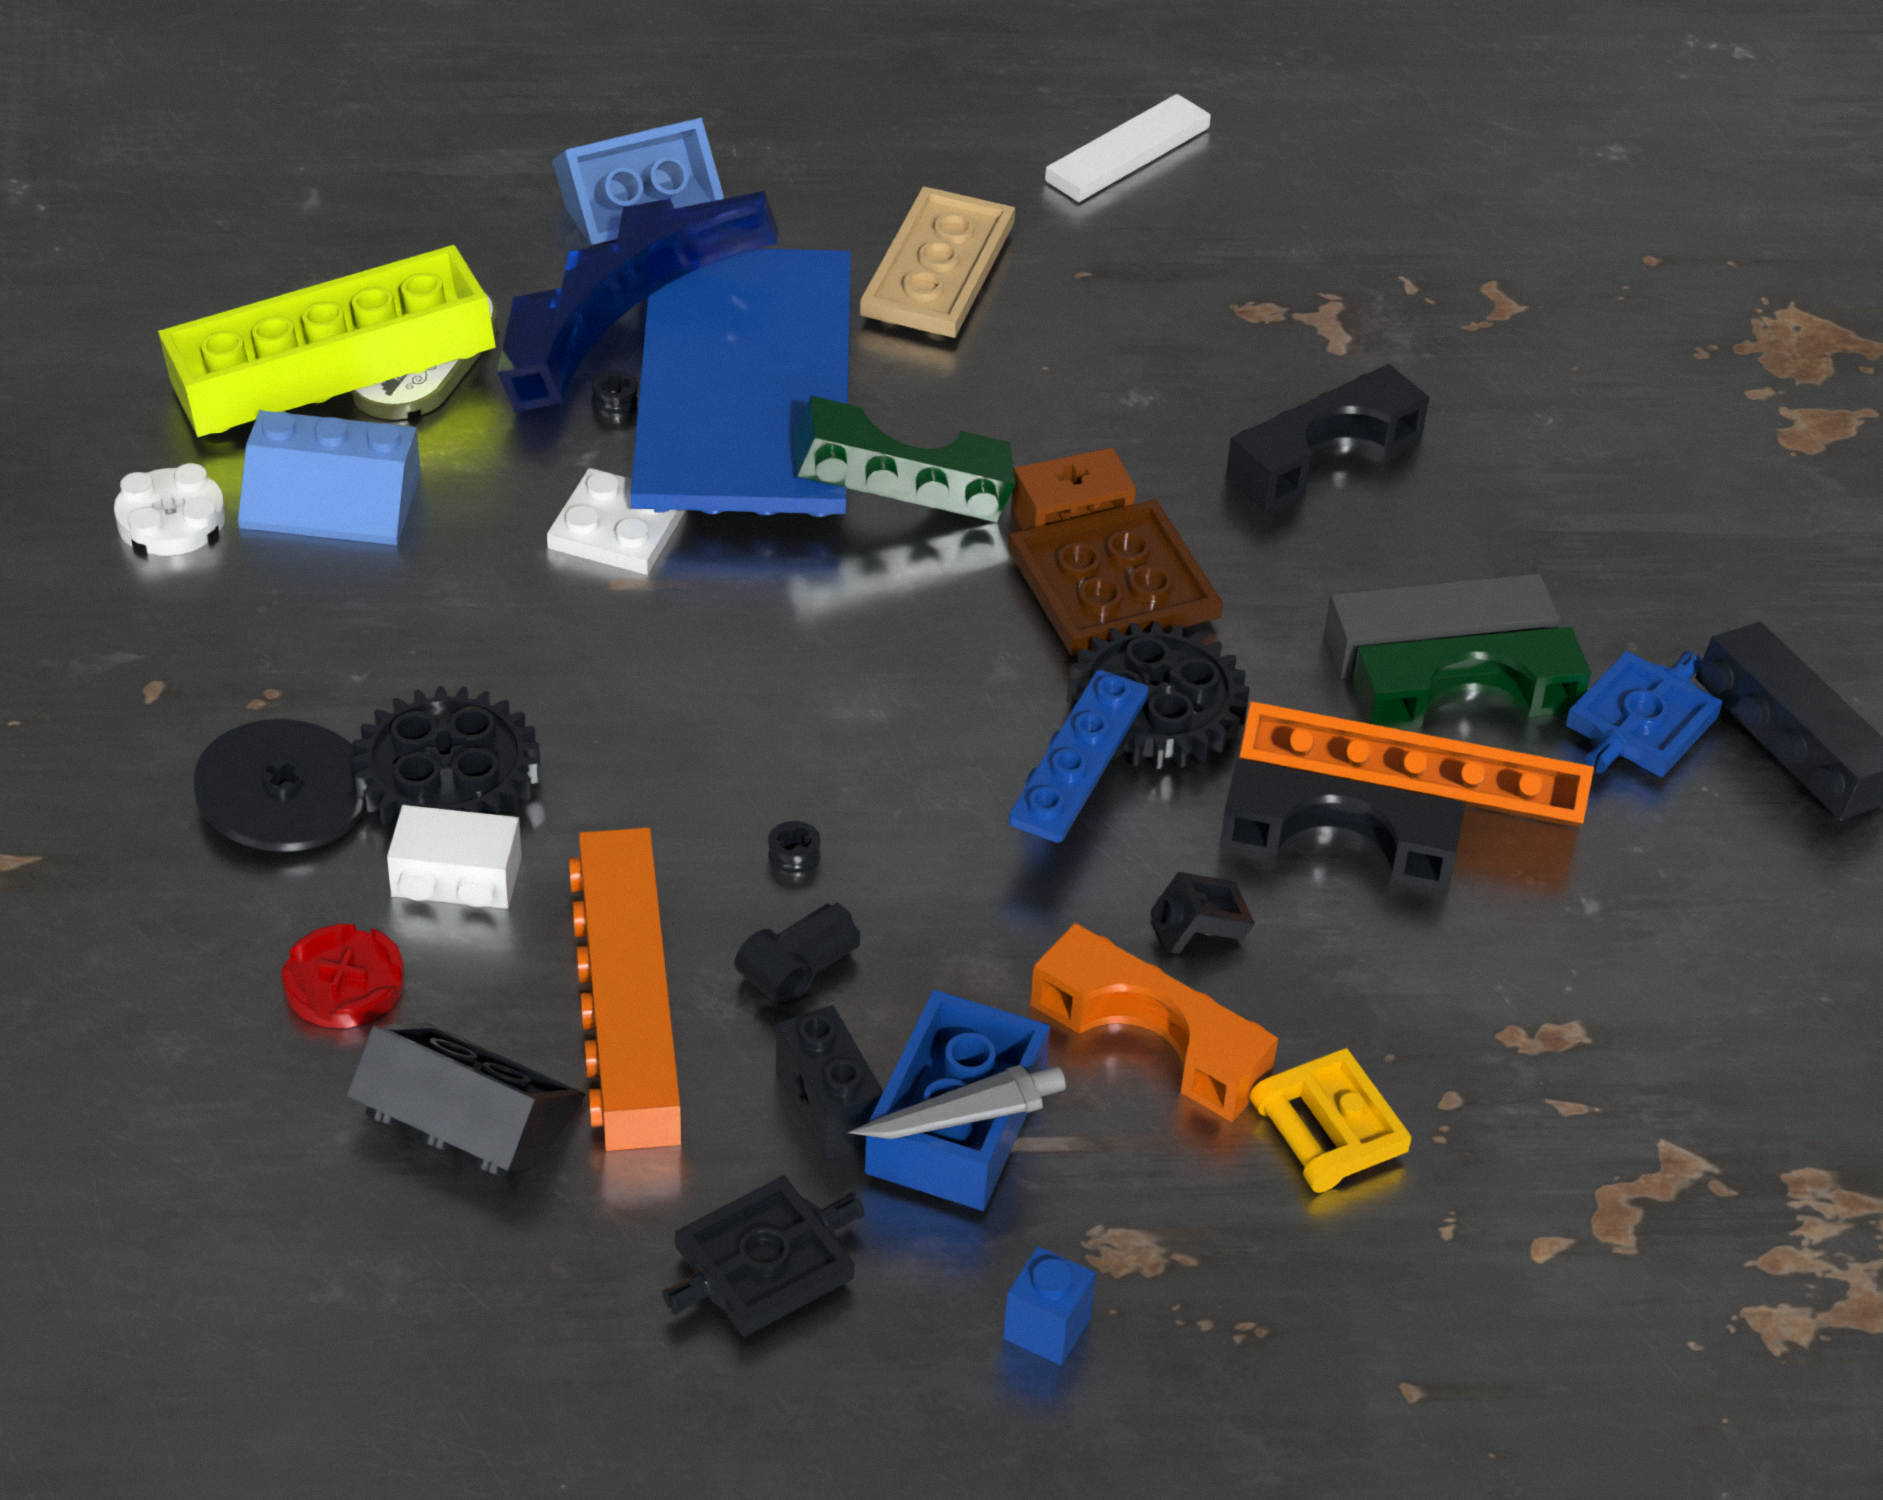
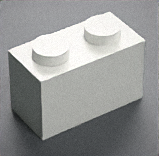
(454, 857)

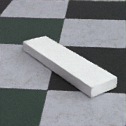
(1127, 147)

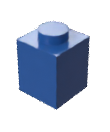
(1049, 1305)

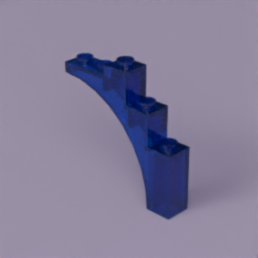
(601, 283)

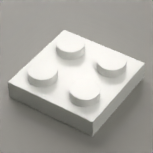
(605, 528)

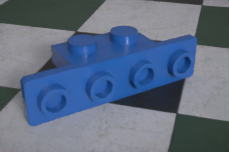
(1078, 756)

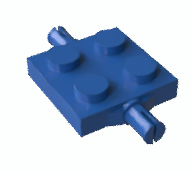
(1644, 713)

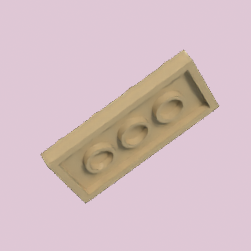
(937, 262)

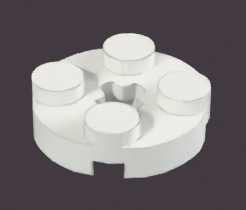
(146, 496)

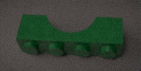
(845, 449)
(1532, 669)

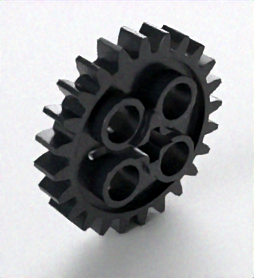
(1192, 691)
(445, 756)

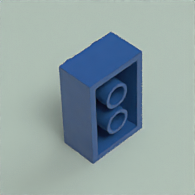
(947, 1050)

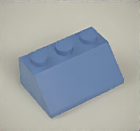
(635, 170)
(329, 477)

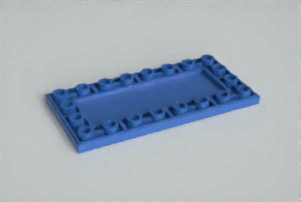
(730, 376)

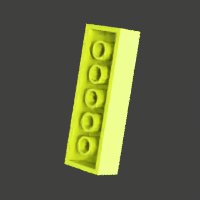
(327, 339)

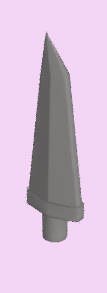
(986, 1099)

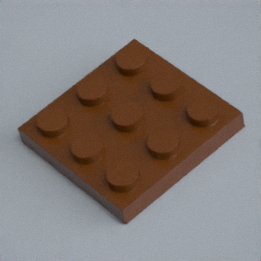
(1114, 573)

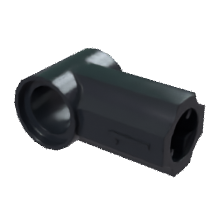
(786, 962)

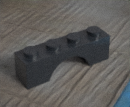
(1370, 412)
(1406, 829)

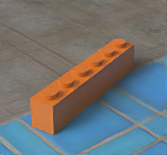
(1419, 764)
(628, 991)

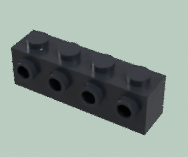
(1796, 718)

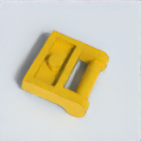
(1345, 1107)

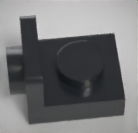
(1200, 906)

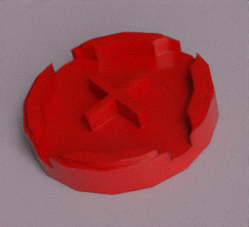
(343, 976)

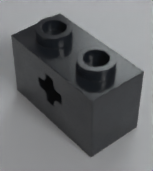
(826, 1079)

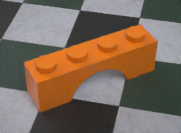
(1095, 983)

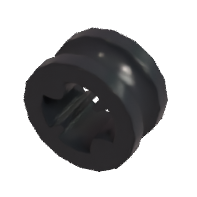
(614, 393)
(802, 858)

